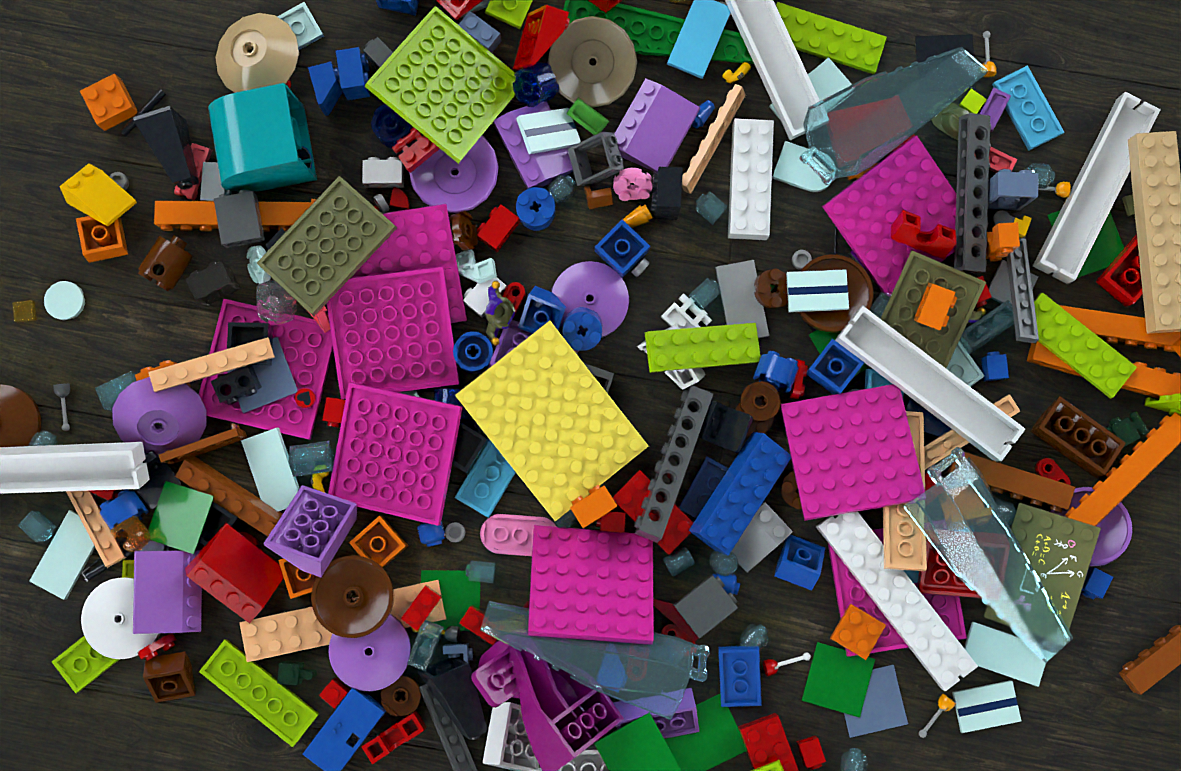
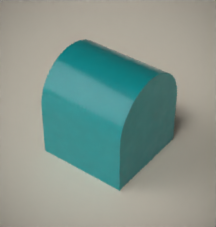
(259, 139)

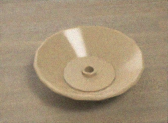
(272, 56)

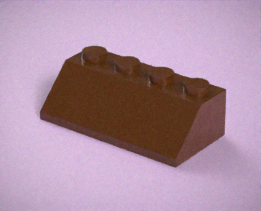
(1078, 437)

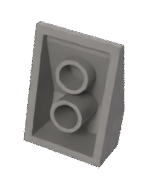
(760, 537)

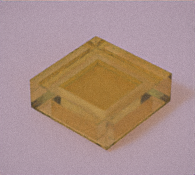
(24, 311)

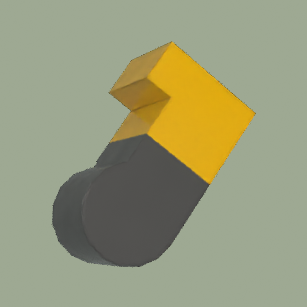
(1004, 217)

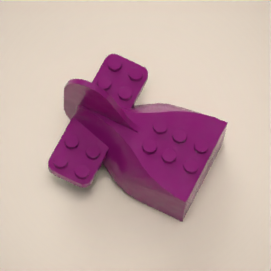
(556, 710)

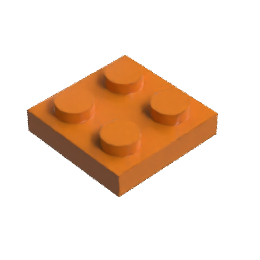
(857, 631)

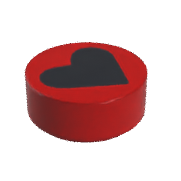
(305, 398)

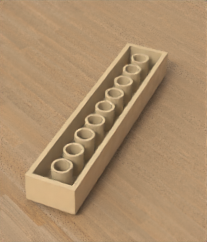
(1158, 226)

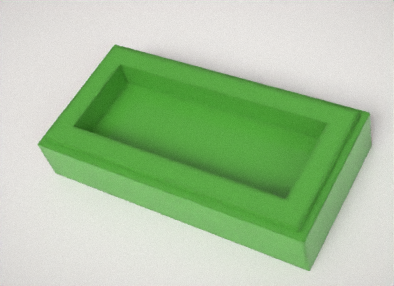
(587, 117)

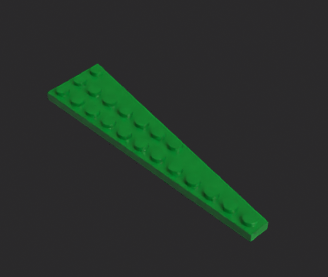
(656, 32)

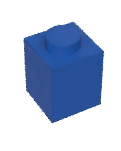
(994, 366)
(1096, 583)

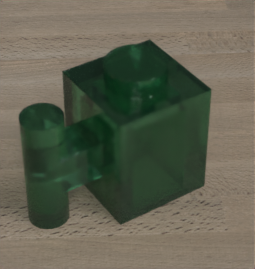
(1127, 430)
(293, 673)

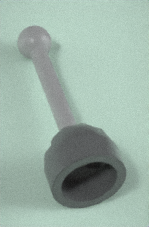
(62, 391)

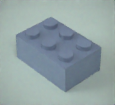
(1012, 189)

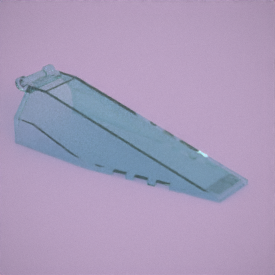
(882, 111)
(983, 552)
(632, 672)

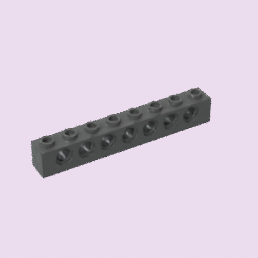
(966, 202)
(700, 401)

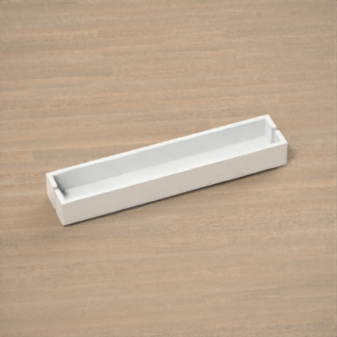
(775, 61)
(1094, 190)
(930, 384)
(73, 467)
(898, 599)

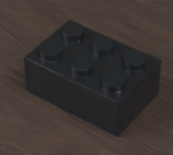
(667, 193)

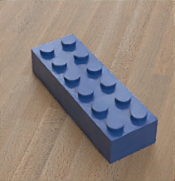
(740, 493)

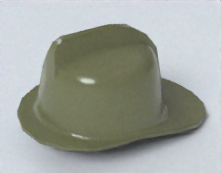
(948, 119)

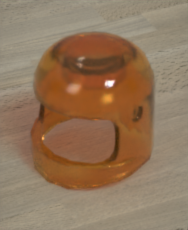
(135, 533)

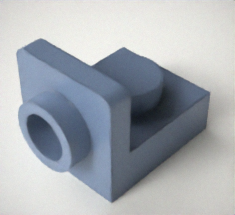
(454, 650)

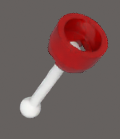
(771, 666)

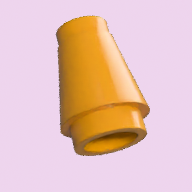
(638, 216)

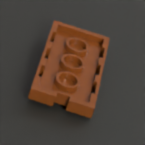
(204, 445)

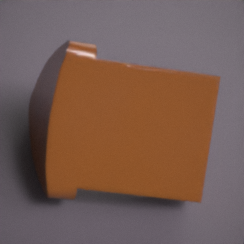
(598, 197)

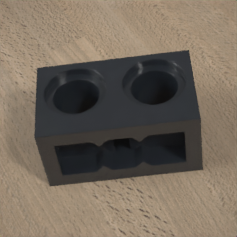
(235, 380)

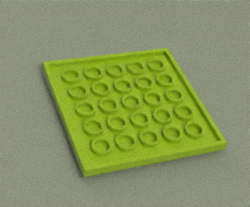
(444, 84)

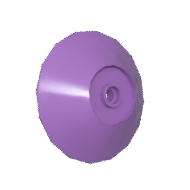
(461, 192)
(176, 408)

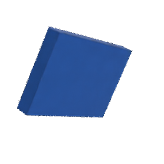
(739, 676)

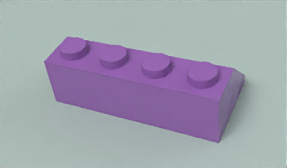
(683, 721)

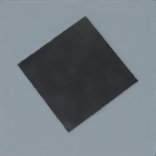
(934, 45)

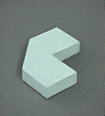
(474, 271)

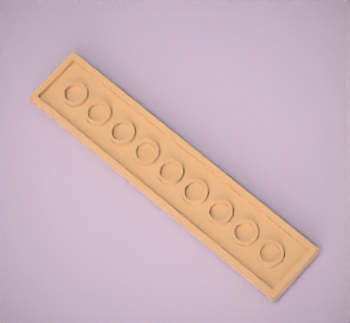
(302, 631)

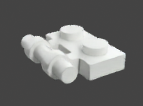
(678, 316)

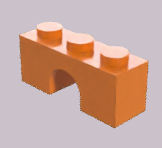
(1002, 241)

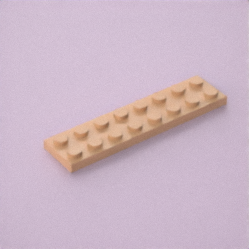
(902, 537)

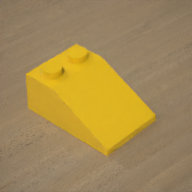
(97, 195)

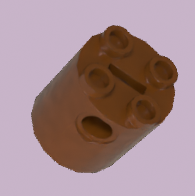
(167, 255)

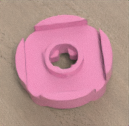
(640, 189)

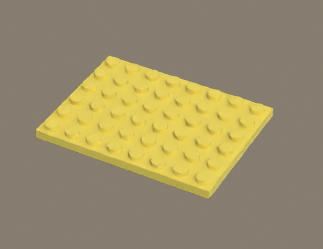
(551, 420)

